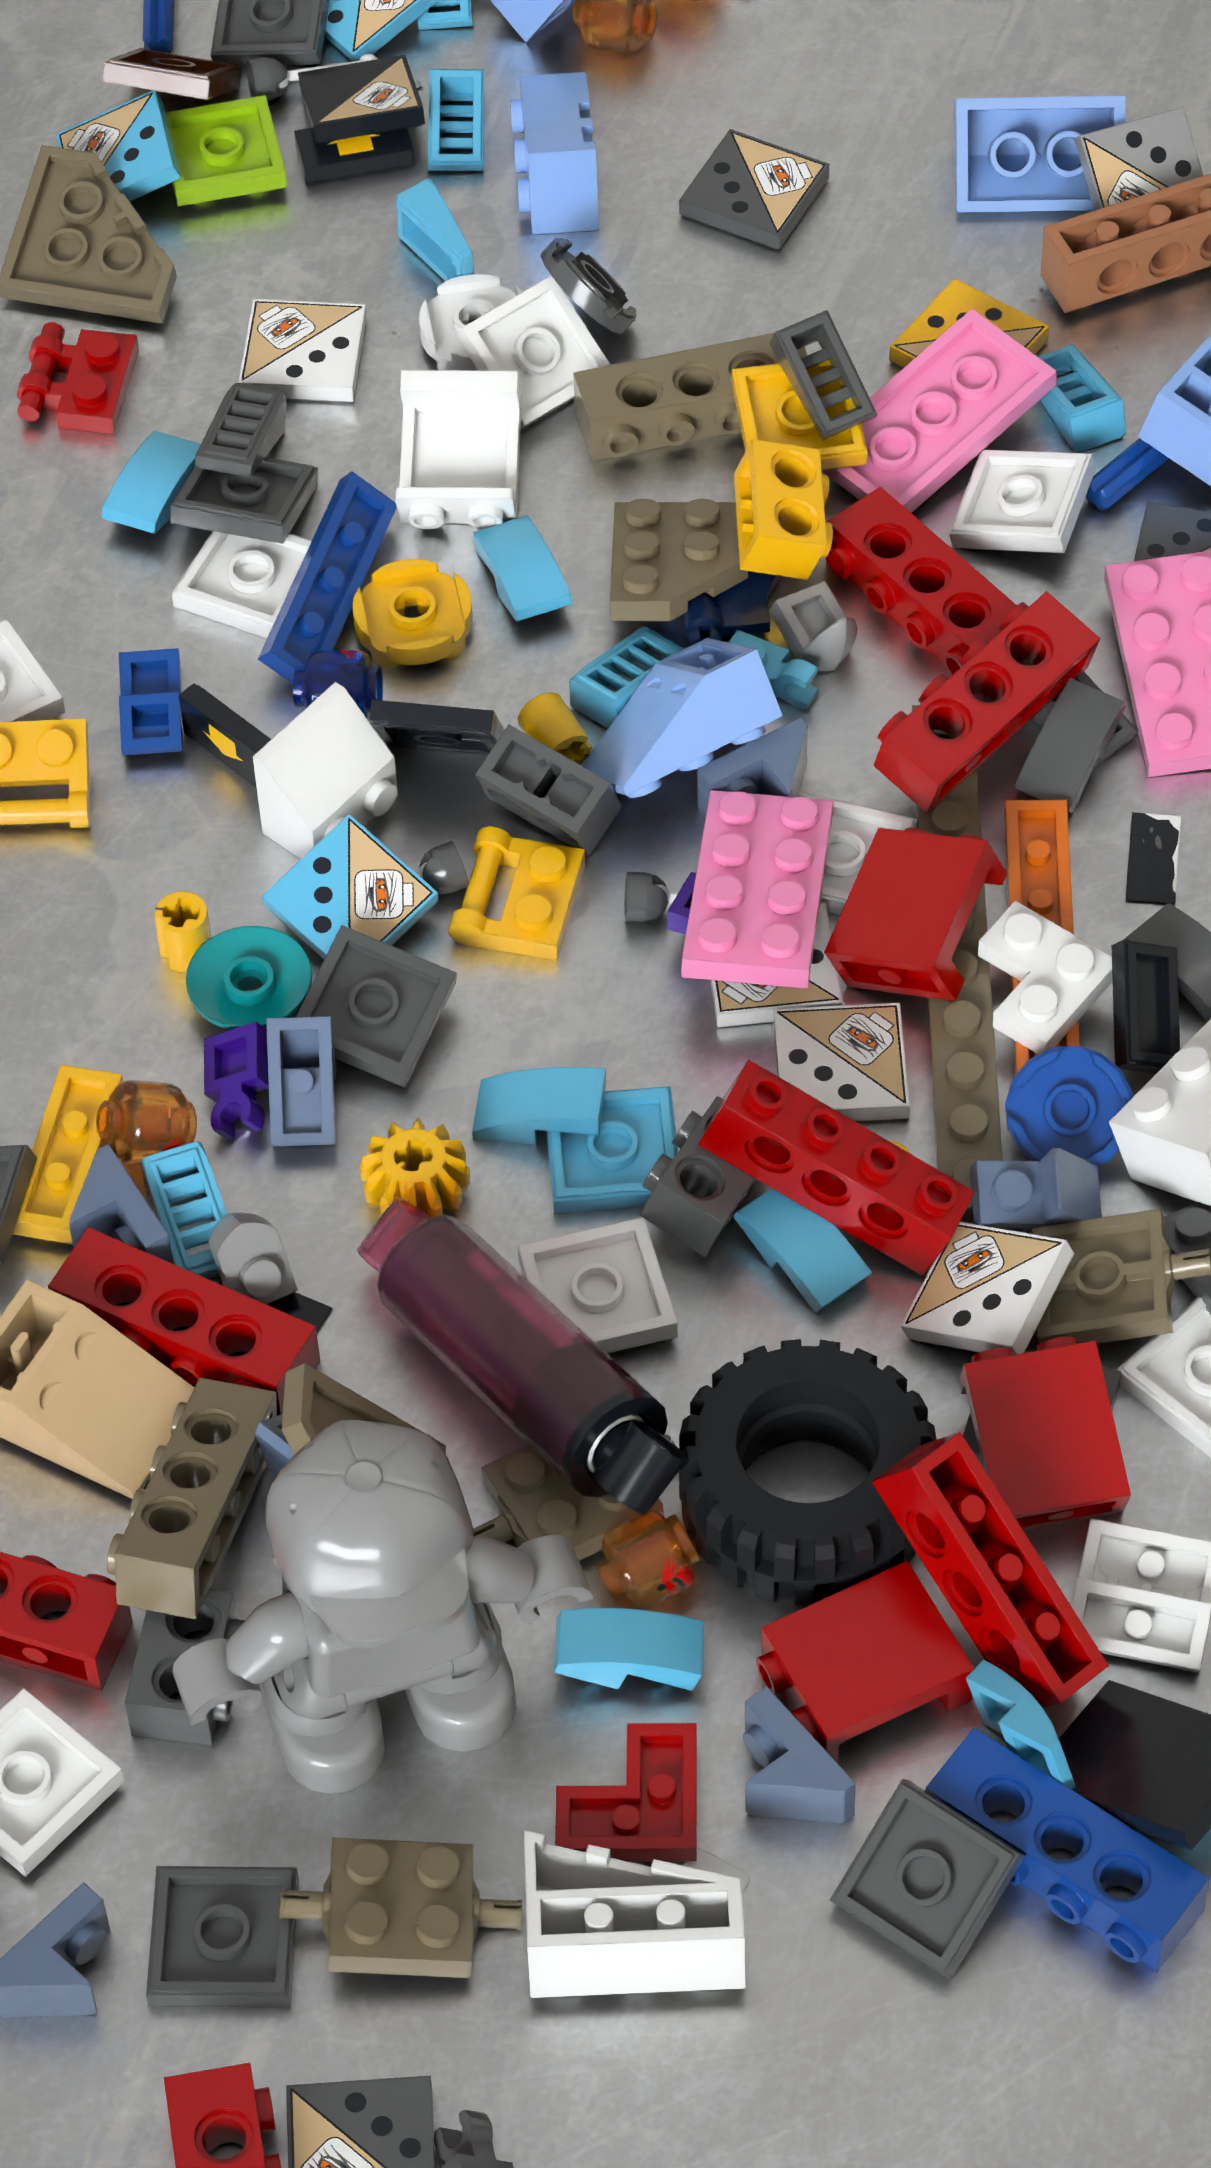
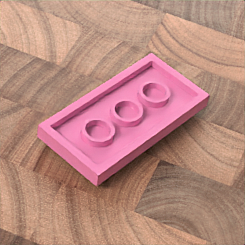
(945, 411)
(1166, 654)
(757, 889)

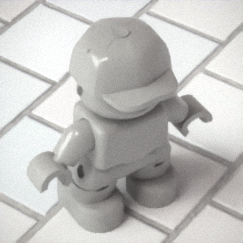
(374, 1603)

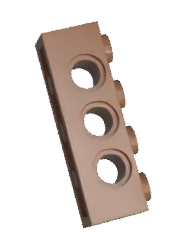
(1128, 245)

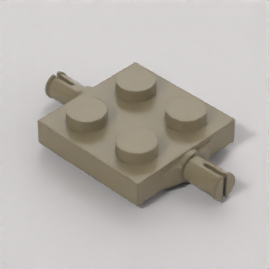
(1117, 1278)
(542, 1503)
(400, 1908)

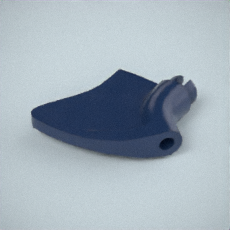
(735, 609)

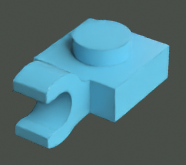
(787, 678)

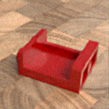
(911, 912)
(1047, 1431)
(864, 1658)

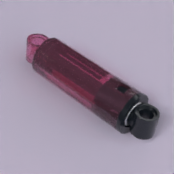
(522, 1356)

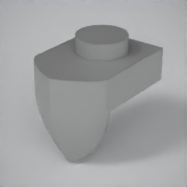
(815, 626)
(251, 1257)

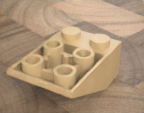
(82, 1390)

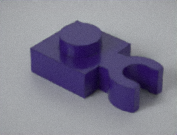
(233, 1074)

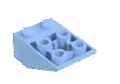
(684, 714)

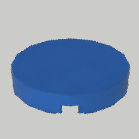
(1066, 1104)

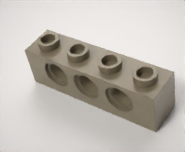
(664, 397)
(192, 1500)

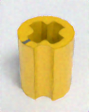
(554, 725)
(181, 927)

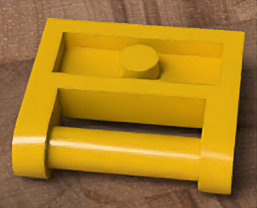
(46, 755)
(537, 901)

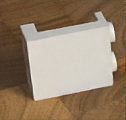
(459, 448)

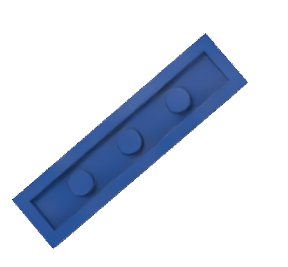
(329, 576)

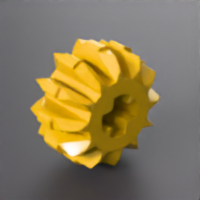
(416, 1167)

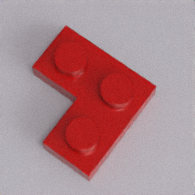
(651, 1813)

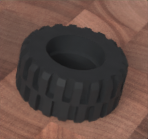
(782, 1400)

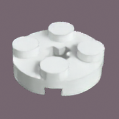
(455, 304)

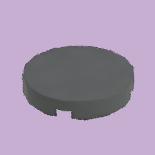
(588, 285)

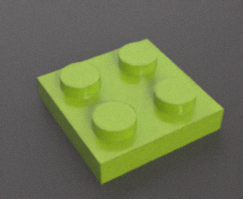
(225, 151)

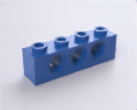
(1108, 1853)

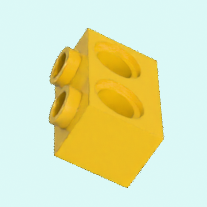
(781, 509)

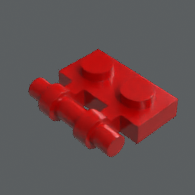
(95, 382)

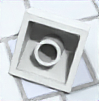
(321, 771)

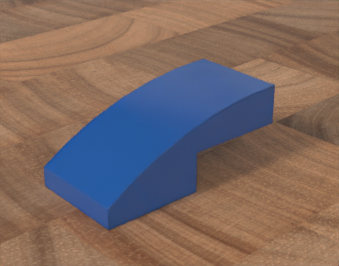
(150, 702)

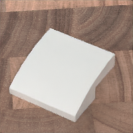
(1145, 1594)

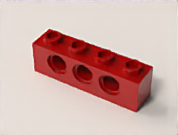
(916, 578)
(931, 766)
(836, 1168)
(166, 1297)
(989, 1569)
(72, 1647)
(219, 2109)

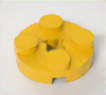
(417, 640)

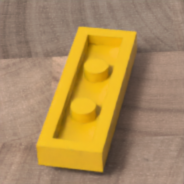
(64, 1152)

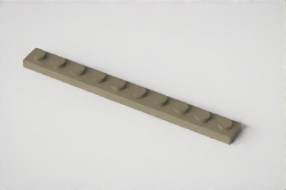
(963, 1029)

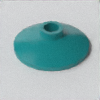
(246, 960)

